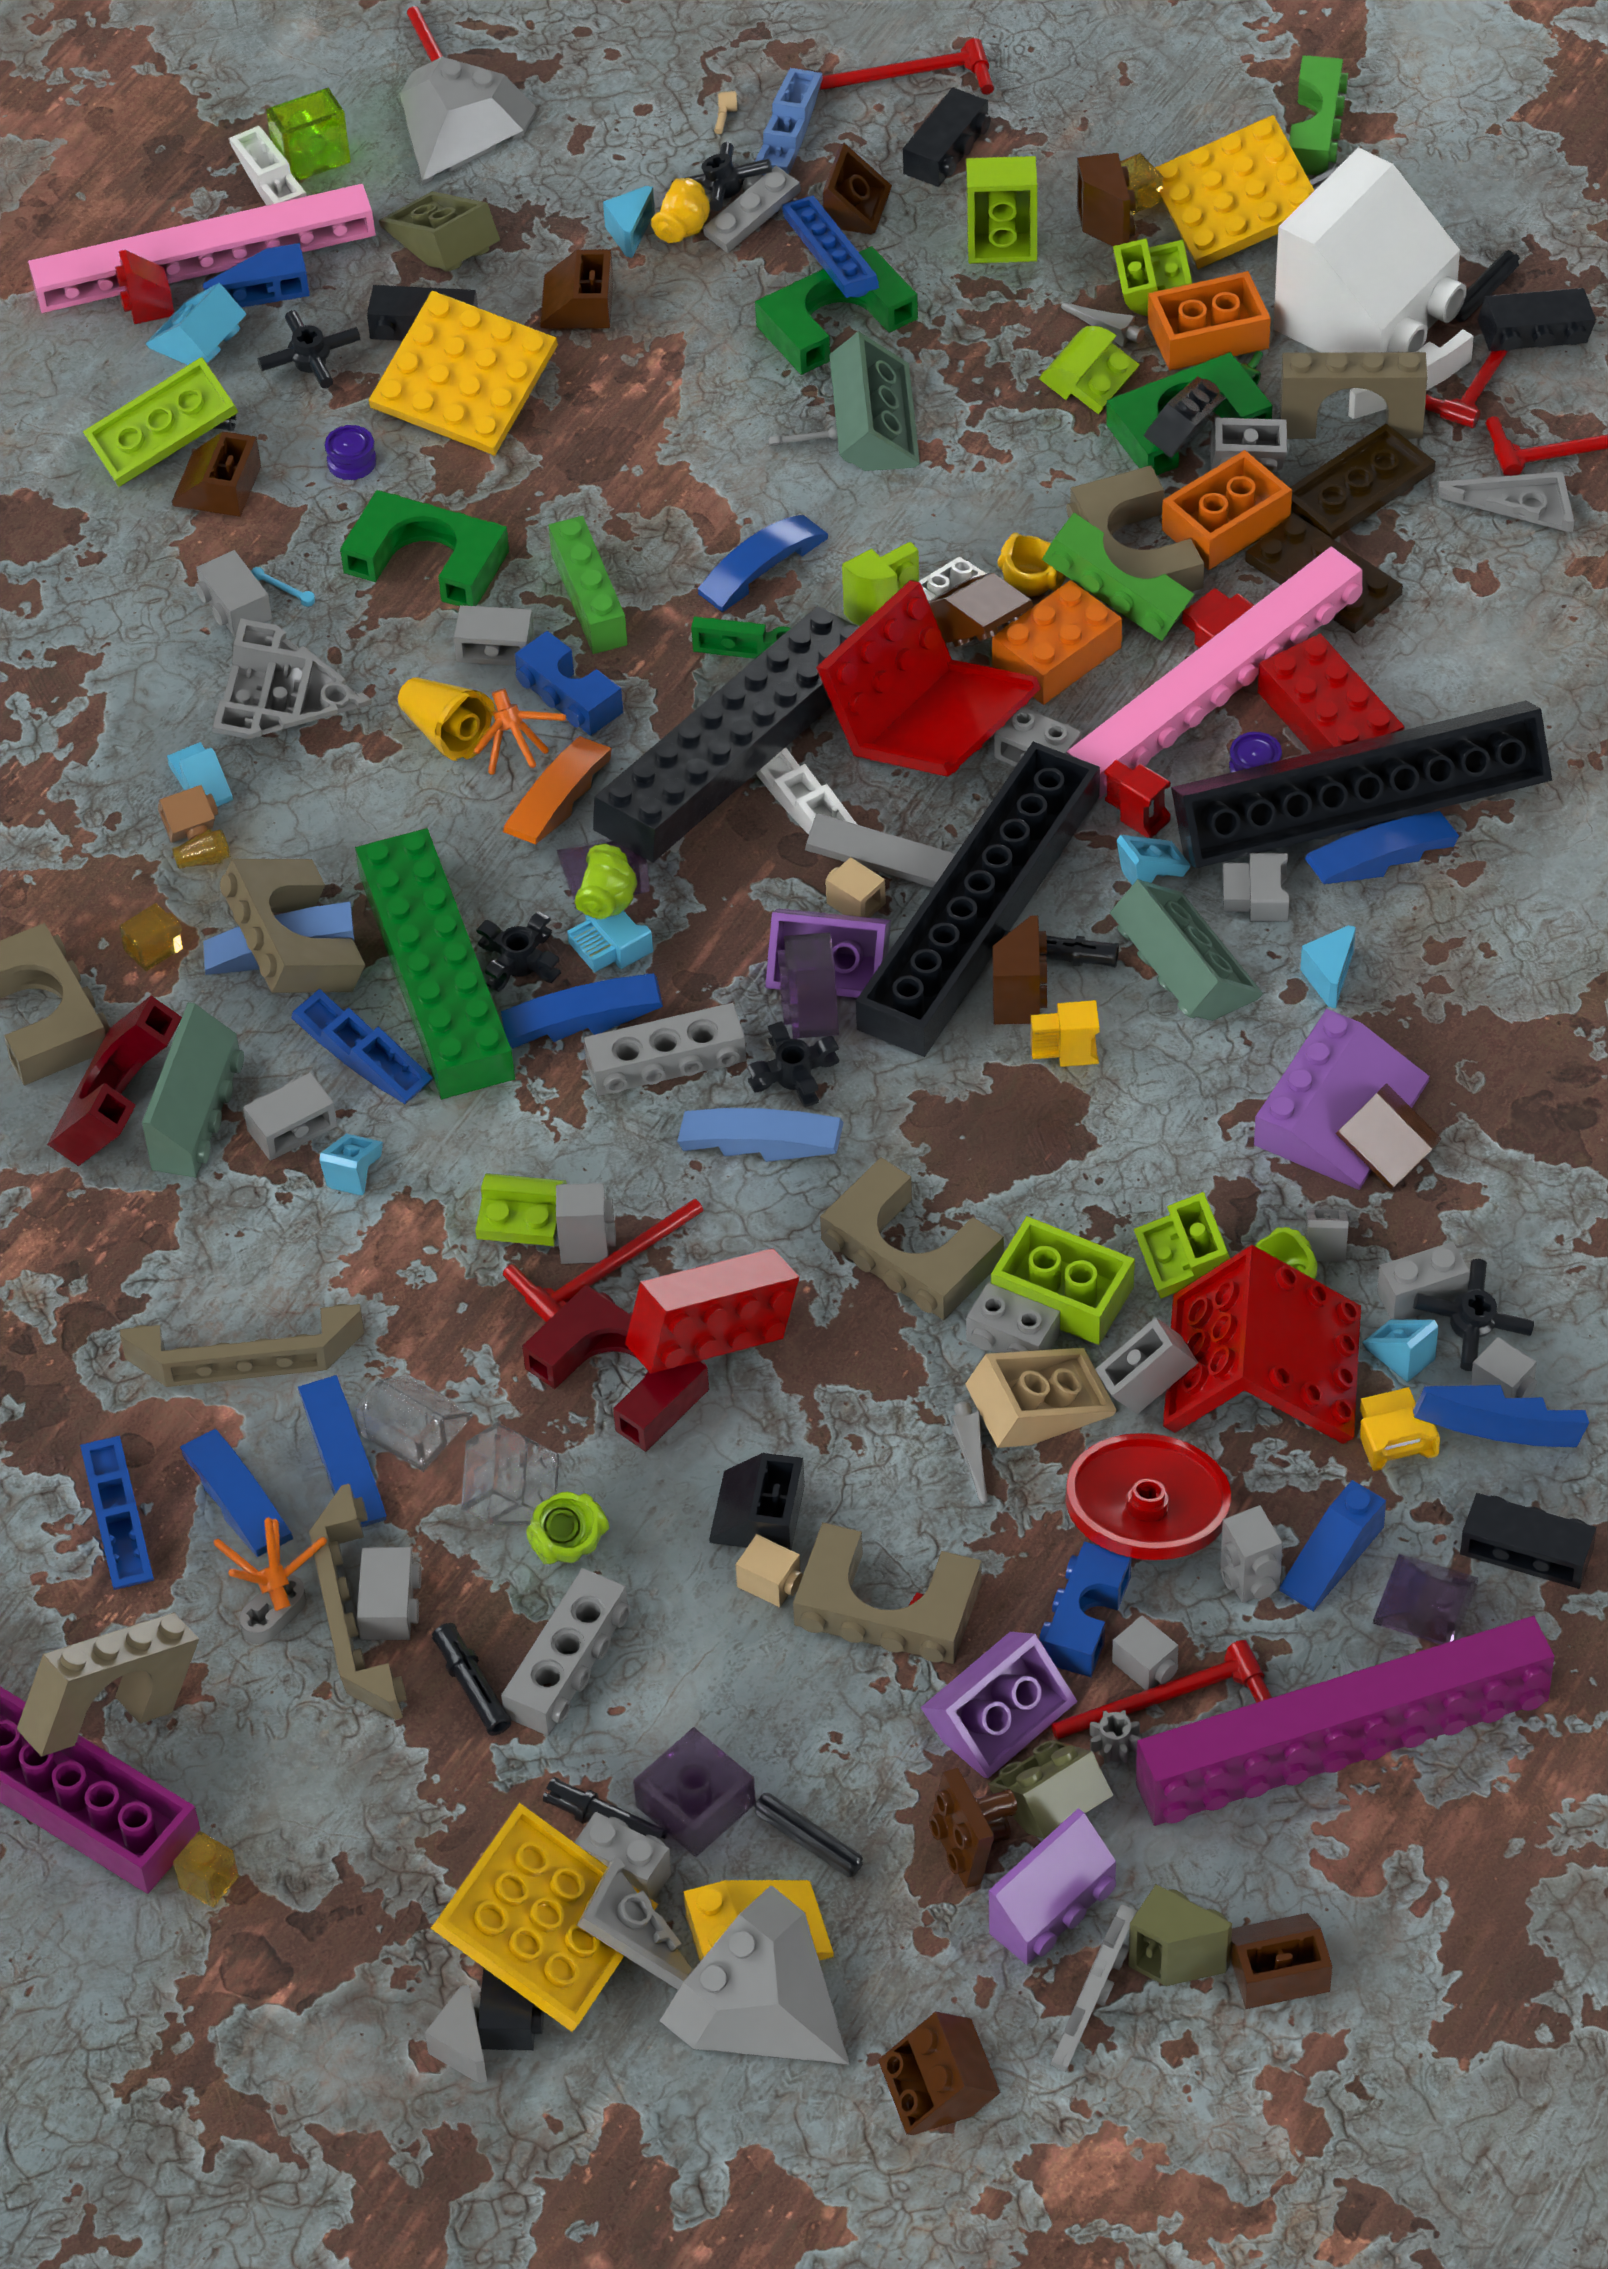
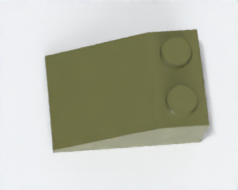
(443, 229)

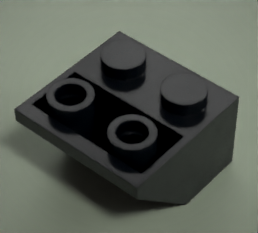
(759, 1499)

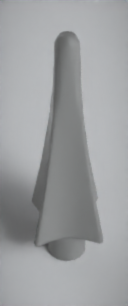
(1119, 324)
(967, 1433)

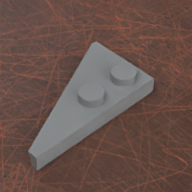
(1528, 497)
(632, 1927)
(1096, 1987)

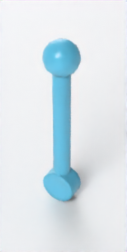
(307, 598)

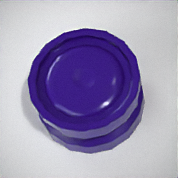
(350, 452)
(1253, 750)

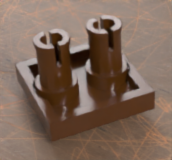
(969, 1825)

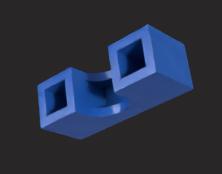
(586, 701)
(1094, 1580)

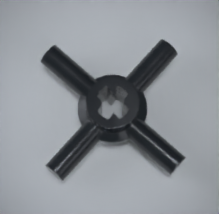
(723, 175)
(308, 349)
(1473, 1314)

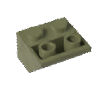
(1053, 1786)
(1178, 1939)

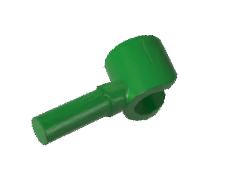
(1250, 368)

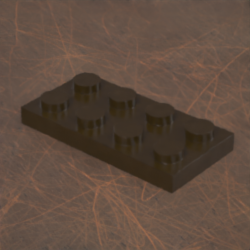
(1360, 481)
(1298, 543)

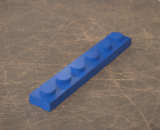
(830, 247)

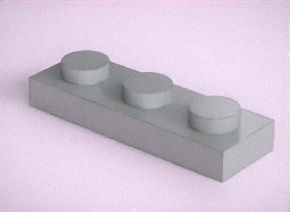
(751, 209)

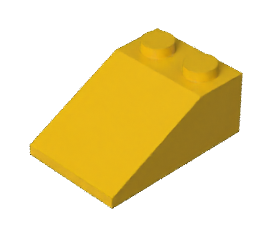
(716, 1905)

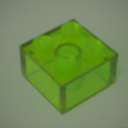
(310, 133)

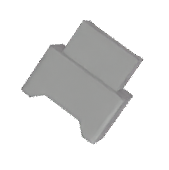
(1257, 887)

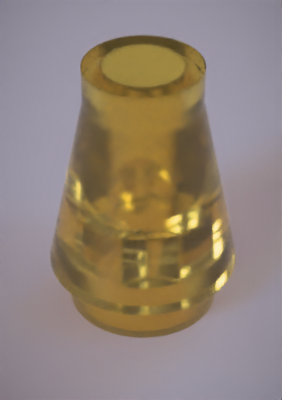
(202, 850)

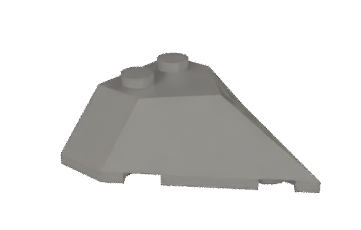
(460, 114)
(278, 685)
(760, 1990)

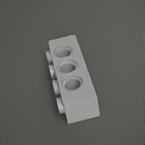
(665, 1049)
(586, 1599)

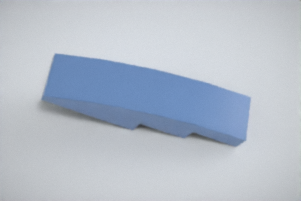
(790, 118)
(230, 952)
(755, 1130)

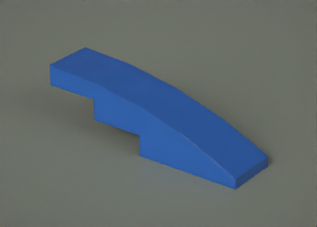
(1374, 849)
(590, 1006)
(361, 1048)
(1489, 1415)
(340, 1444)
(234, 1490)
(116, 1512)

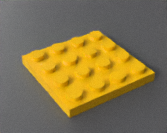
(1233, 190)
(463, 372)
(523, 1914)

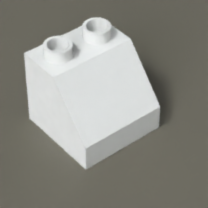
(1364, 264)

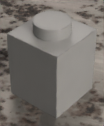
(1506, 1367)
(1145, 1654)

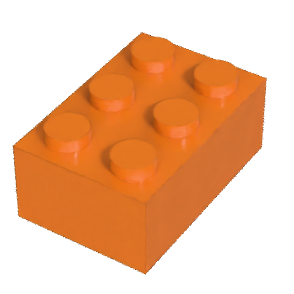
(1208, 320)
(1227, 508)
(1058, 640)

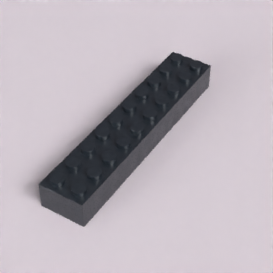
(722, 741)
(1361, 784)
(977, 899)

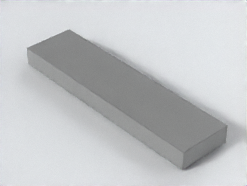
(877, 850)

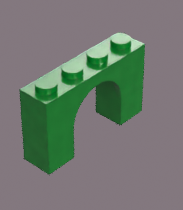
(787, 312)
(1134, 412)
(397, 521)

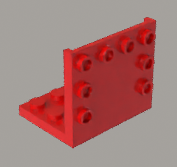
(908, 698)
(1271, 1335)

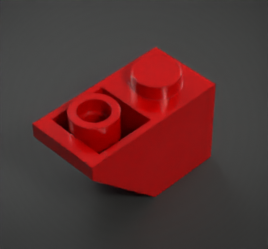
(146, 288)

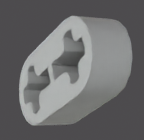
(262, 1608)

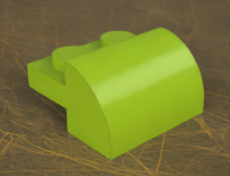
(1150, 270)
(1090, 368)
(874, 579)
(518, 1209)
(1182, 1245)

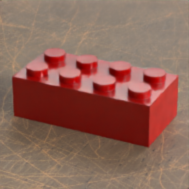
(1322, 697)
(711, 1310)

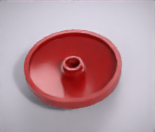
(1148, 1496)

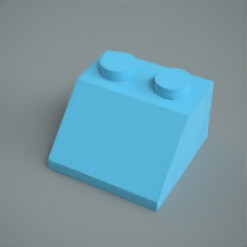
(199, 326)

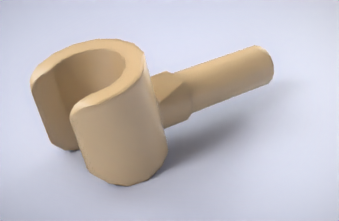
(727, 103)

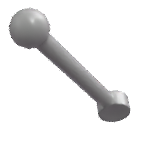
(778, 440)

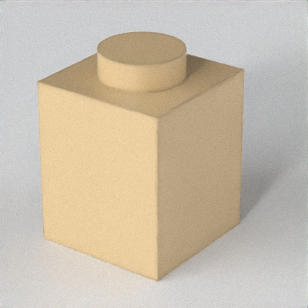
(855, 889)
(768, 1571)

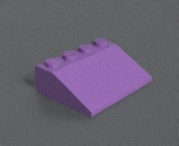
(1324, 1088)

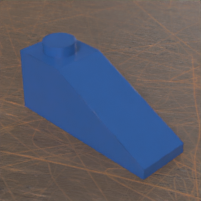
(266, 277)
(1335, 1545)

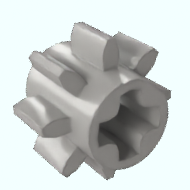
(1114, 1736)

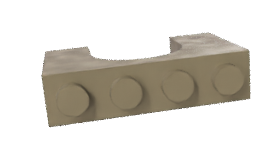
(1314, 376)
(1127, 500)
(285, 958)
(68, 1034)
(932, 1279)
(926, 1628)
(148, 1657)

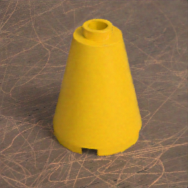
(447, 715)

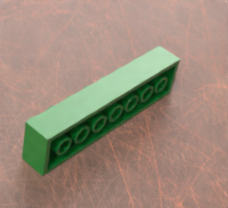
(435, 964)

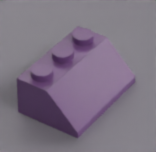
(856, 941)
(1000, 1703)
(1051, 1888)

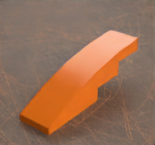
(553, 793)

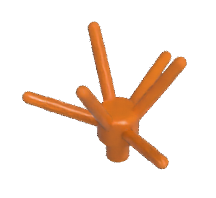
(509, 717)
(274, 1577)

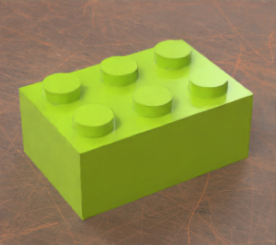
(1001, 209)
(1068, 1275)

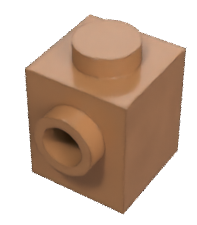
(187, 813)

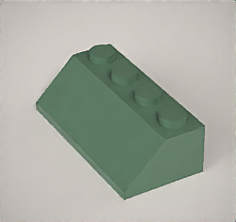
(873, 406)
(1183, 951)
(191, 1093)

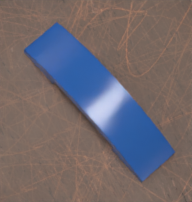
(756, 555)

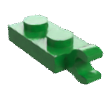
(732, 637)

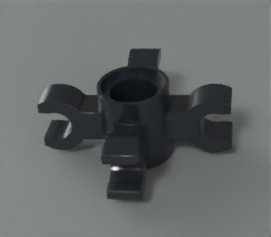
(518, 951)
(793, 1064)

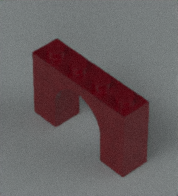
(97, 1107)
(596, 1325)

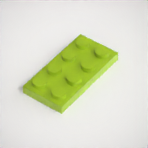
(160, 421)

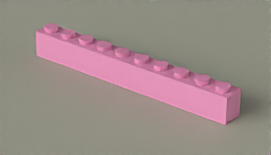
(205, 245)
(1222, 665)

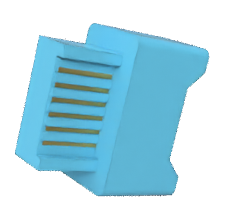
(610, 941)

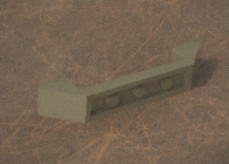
(259, 1358)
(375, 1685)

